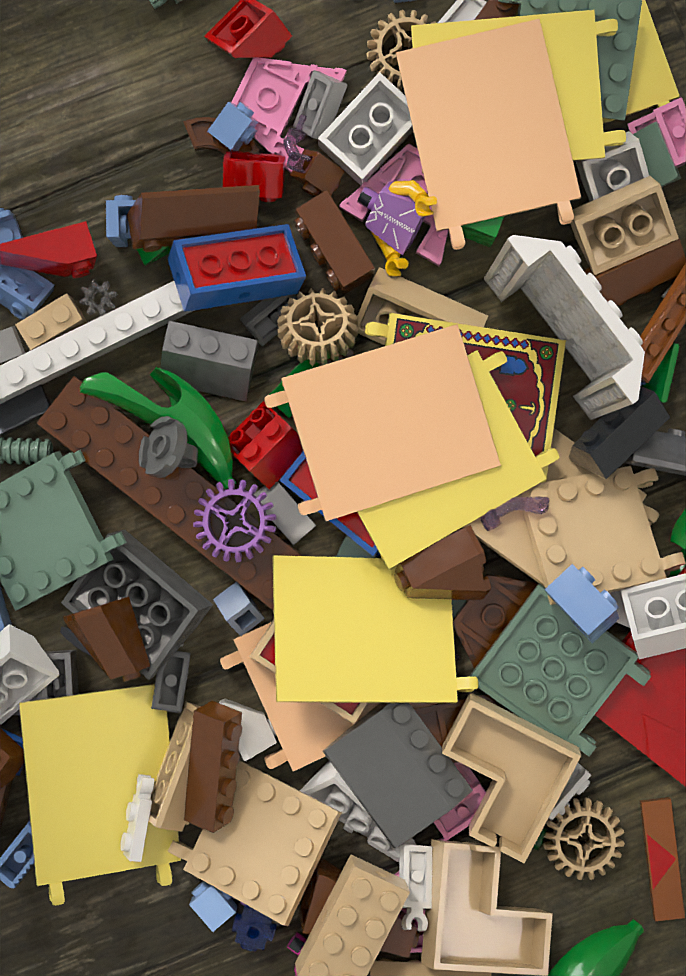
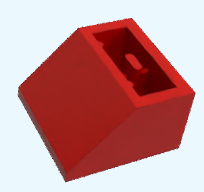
(265, 445)

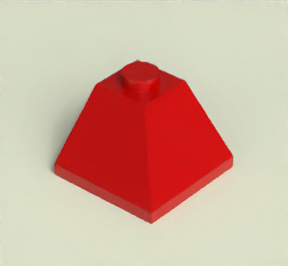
(249, 31)

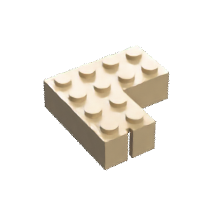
(526, 771)
(466, 924)

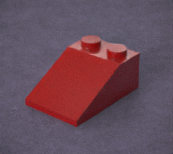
(53, 252)

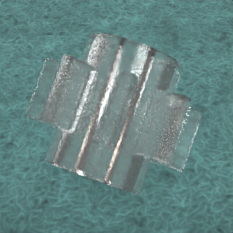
(90, 293)

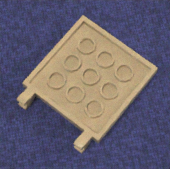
(598, 527)
(267, 846)

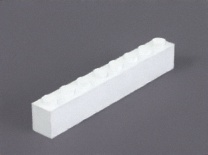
(90, 341)

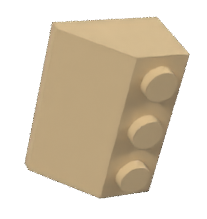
(623, 225)

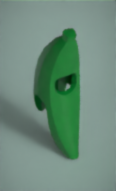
(187, 406)
(601, 953)

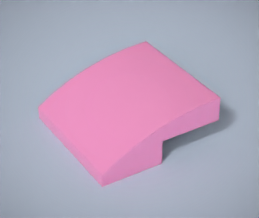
(673, 126)
(462, 813)

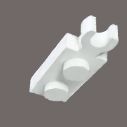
(138, 816)
(416, 870)

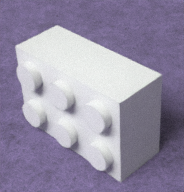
(368, 129)

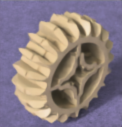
(398, 28)
(301, 334)
(582, 851)

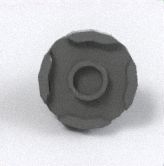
(166, 448)

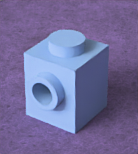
(212, 905)

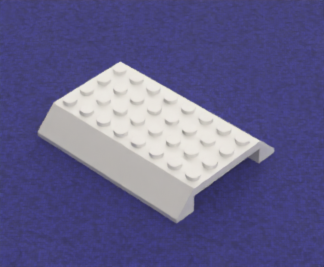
(577, 314)

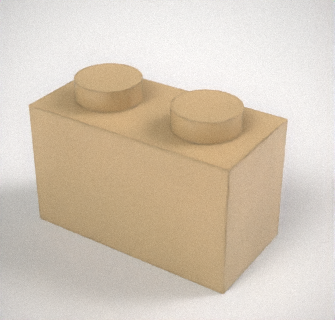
(51, 322)

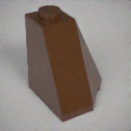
(446, 570)
(111, 638)

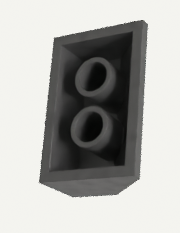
(210, 359)
(662, 452)

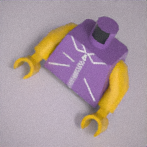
(396, 218)

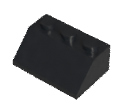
(619, 434)

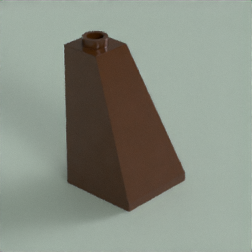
(316, 895)

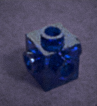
(250, 937)

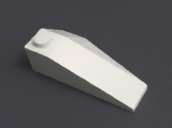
(333, 791)

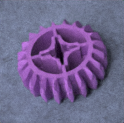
(212, 507)

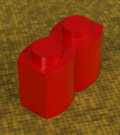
(255, 169)

